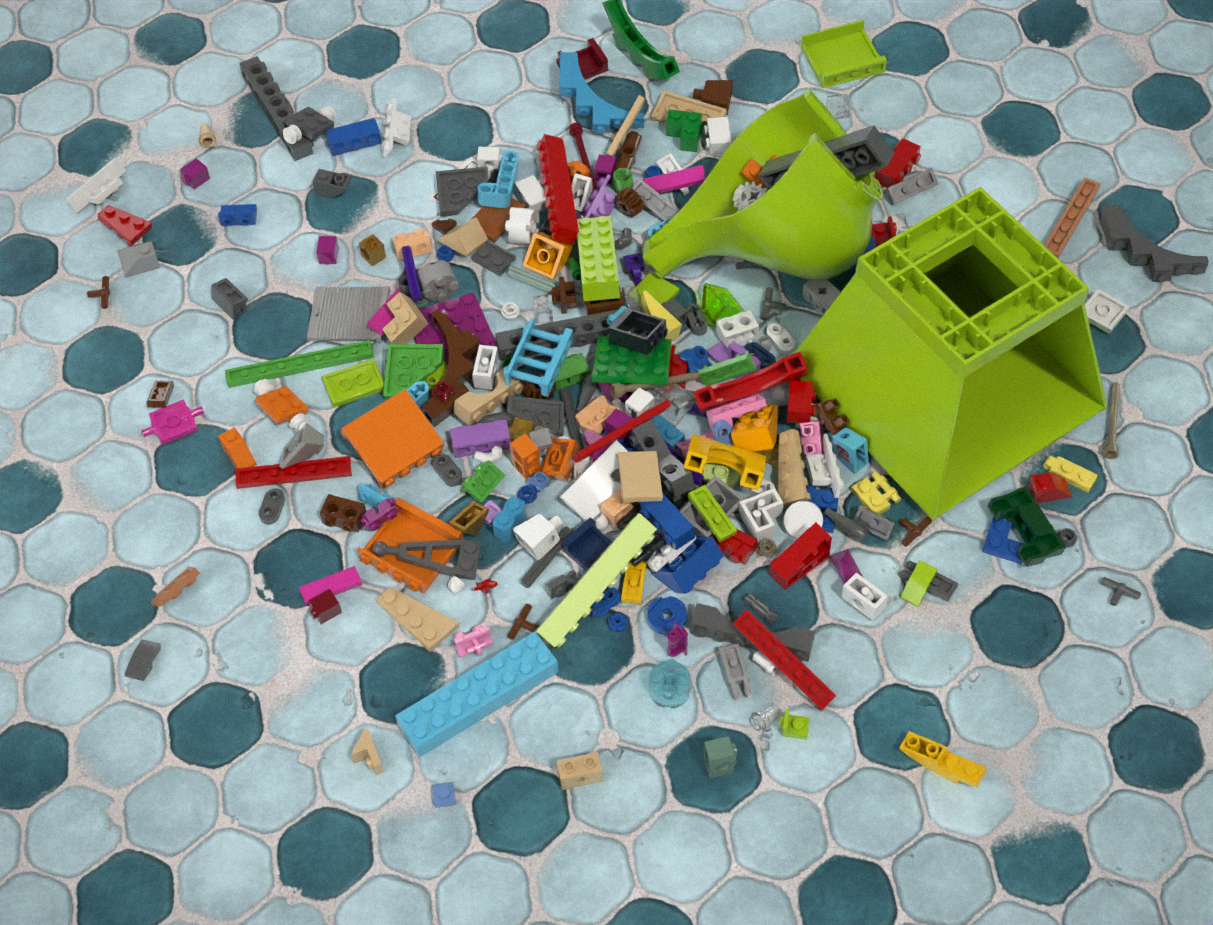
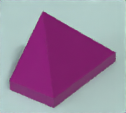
(845, 565)

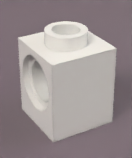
(489, 157)

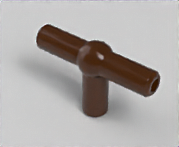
(104, 292)
(915, 531)
(521, 621)

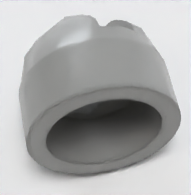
(765, 342)

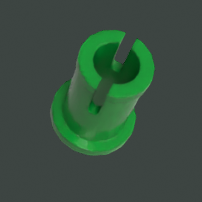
(574, 266)

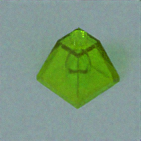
(718, 303)

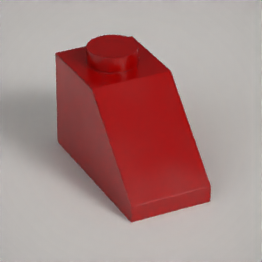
(1048, 487)

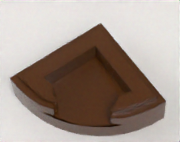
(444, 226)

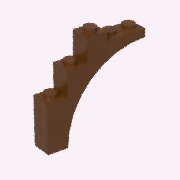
(459, 369)

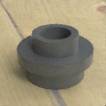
(1070, 534)

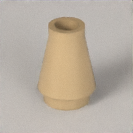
(206, 136)

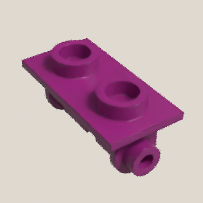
(374, 520)
(677, 641)

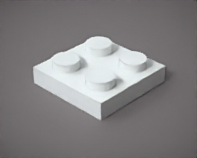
(1105, 311)

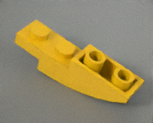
(941, 761)

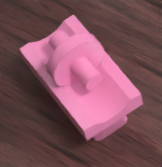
(811, 438)
(473, 641)

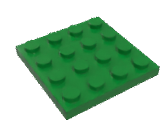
(625, 365)

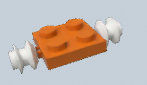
(281, 404)

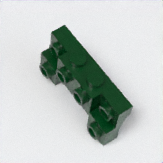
(1031, 523)

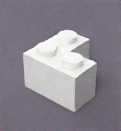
(758, 513)

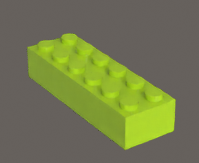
(597, 259)

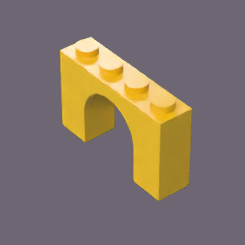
(746, 463)

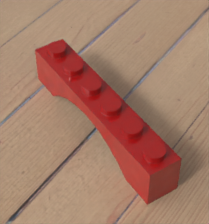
(779, 373)

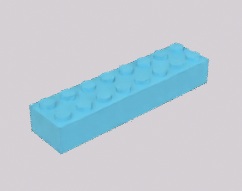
(477, 694)

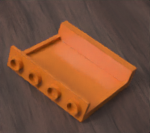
(393, 438)
(410, 526)

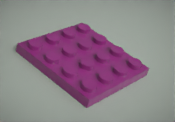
(464, 313)

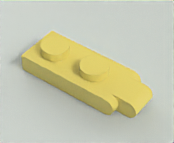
(1071, 472)

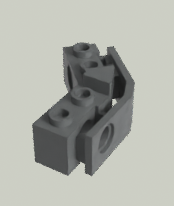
(675, 479)

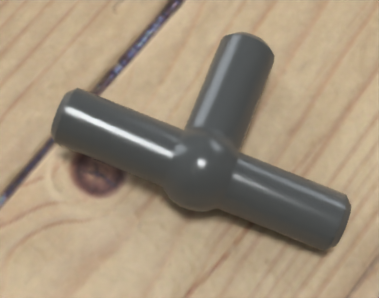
(768, 303)
(1120, 588)

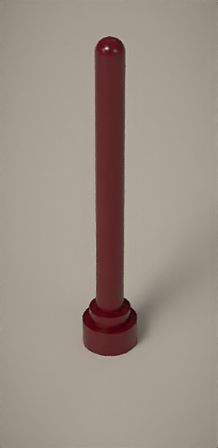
(576, 131)

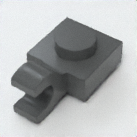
(560, 585)

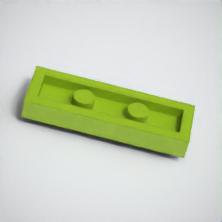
(712, 513)

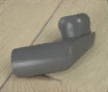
(625, 240)

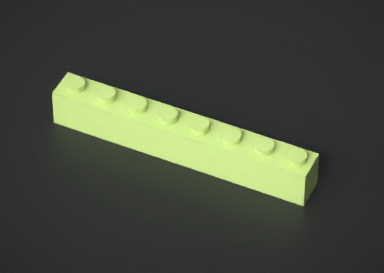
(595, 581)

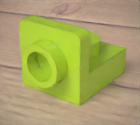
(794, 725)

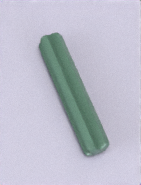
(530, 279)

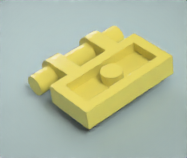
(871, 497)

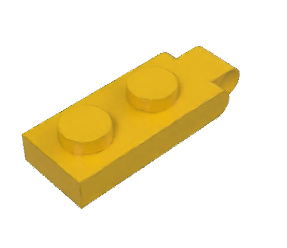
(634, 583)

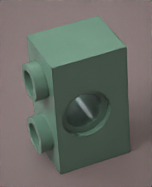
(719, 757)

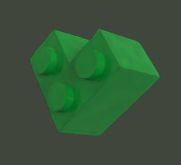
(685, 126)

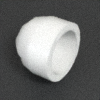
(601, 521)
(455, 585)

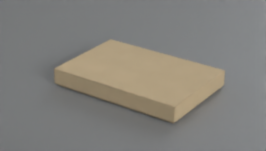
(639, 476)

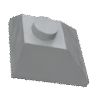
(138, 259)
(302, 446)

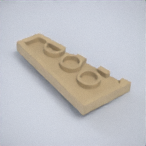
(677, 102)

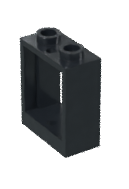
(620, 334)

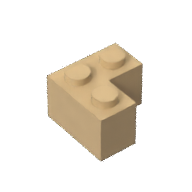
(407, 320)

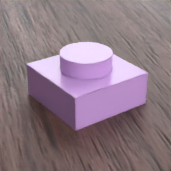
(493, 511)

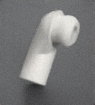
(493, 456)

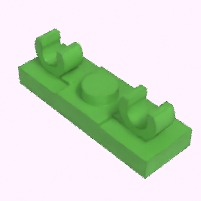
(727, 369)

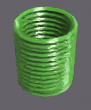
(622, 179)

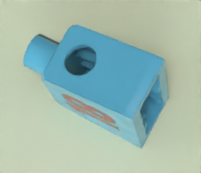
(850, 449)

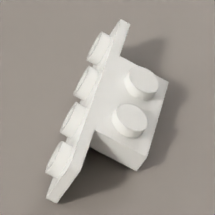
(396, 128)
(98, 187)
(823, 468)

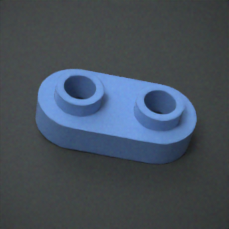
(724, 437)

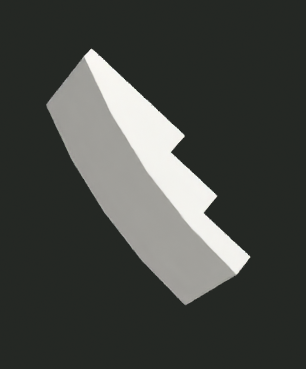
(594, 484)

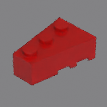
(801, 556)

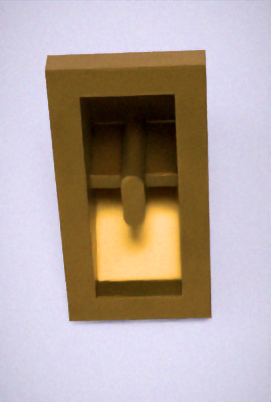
(470, 519)

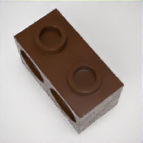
(343, 510)

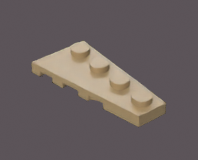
(790, 469)
(416, 618)

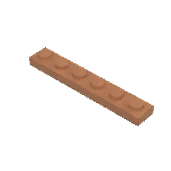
(1072, 216)

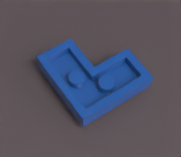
(999, 544)

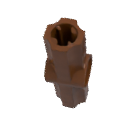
(628, 151)

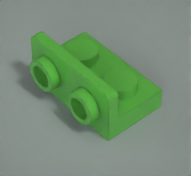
(483, 482)

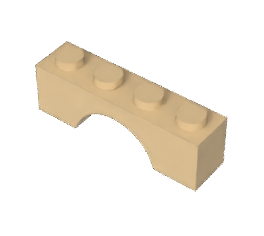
(473, 406)

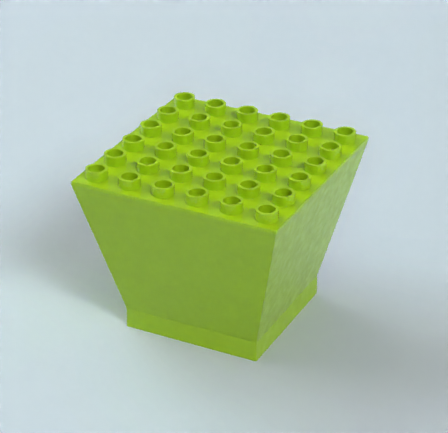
(957, 352)

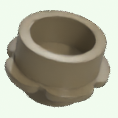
(766, 543)

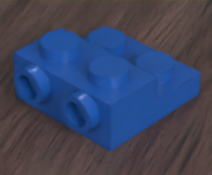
(824, 499)

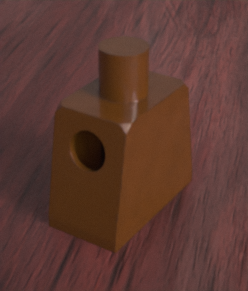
(716, 93)

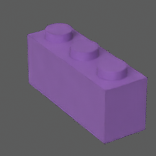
(480, 438)

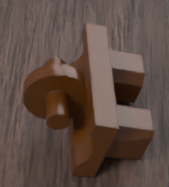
(565, 288)
(830, 418)

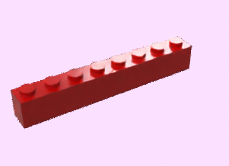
(557, 189)

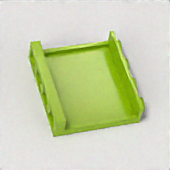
(842, 54)

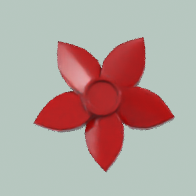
(485, 585)

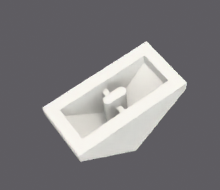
(581, 190)

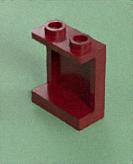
(590, 60)

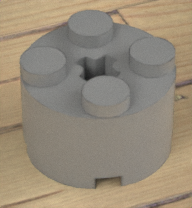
(437, 281)

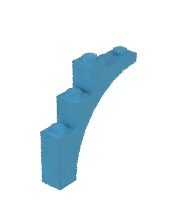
(587, 102)

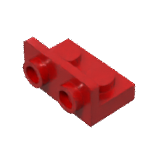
(884, 231)

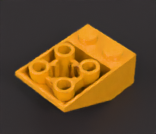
(756, 429)

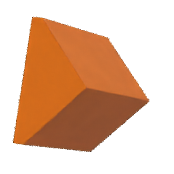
(559, 460)

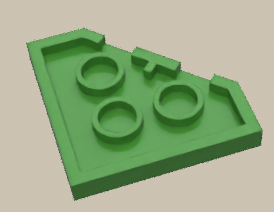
(410, 364)

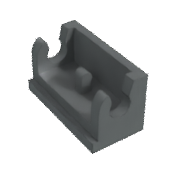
(228, 297)

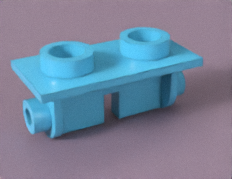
(371, 495)

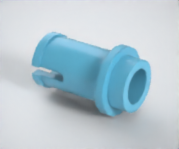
(612, 317)

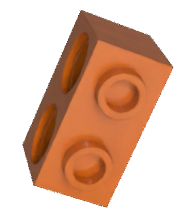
(525, 456)

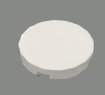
(801, 516)

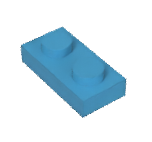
(669, 433)

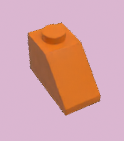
(236, 449)

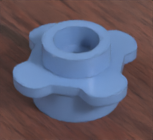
(539, 481)

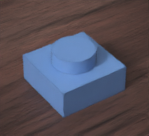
(443, 795)

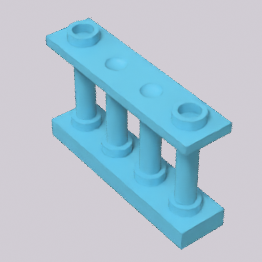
(551, 368)

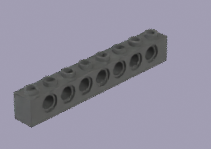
(273, 104)
(585, 331)

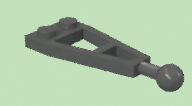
(467, 559)

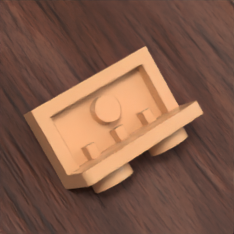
(417, 240)
(595, 414)

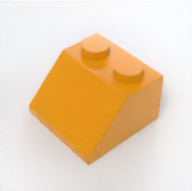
(547, 255)

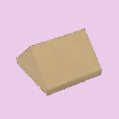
(465, 237)

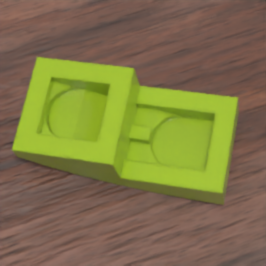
(918, 583)

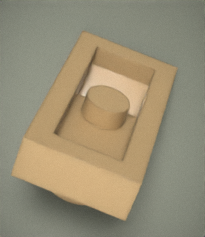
(366, 750)

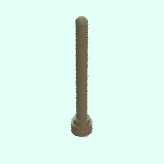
(619, 390)
(1111, 450)

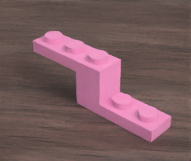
(726, 412)

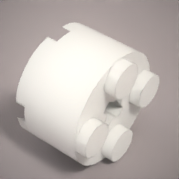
(522, 225)

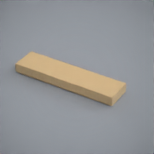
(625, 126)

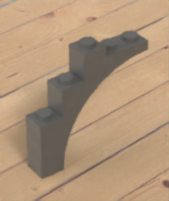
(1141, 251)

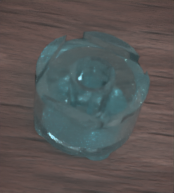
(669, 684)

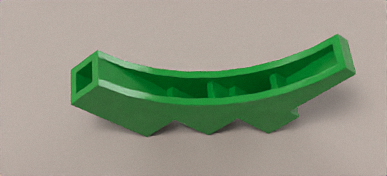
(655, 63)

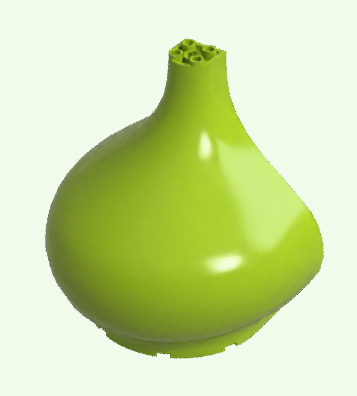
(803, 226)

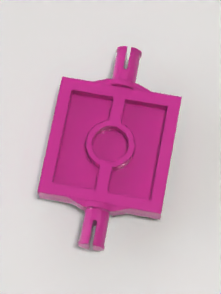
(173, 422)

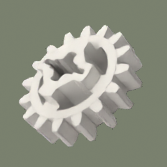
(749, 194)

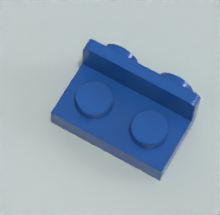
(238, 214)

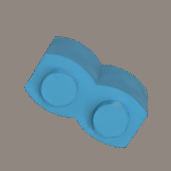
(512, 515)

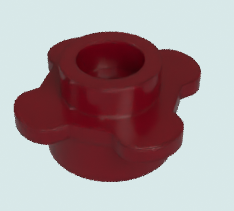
(442, 385)

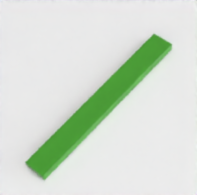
(299, 363)

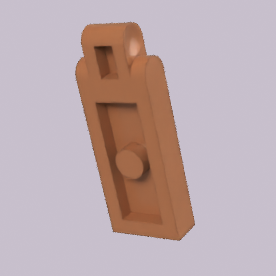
(174, 588)

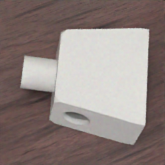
(538, 534)

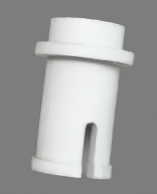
(766, 663)

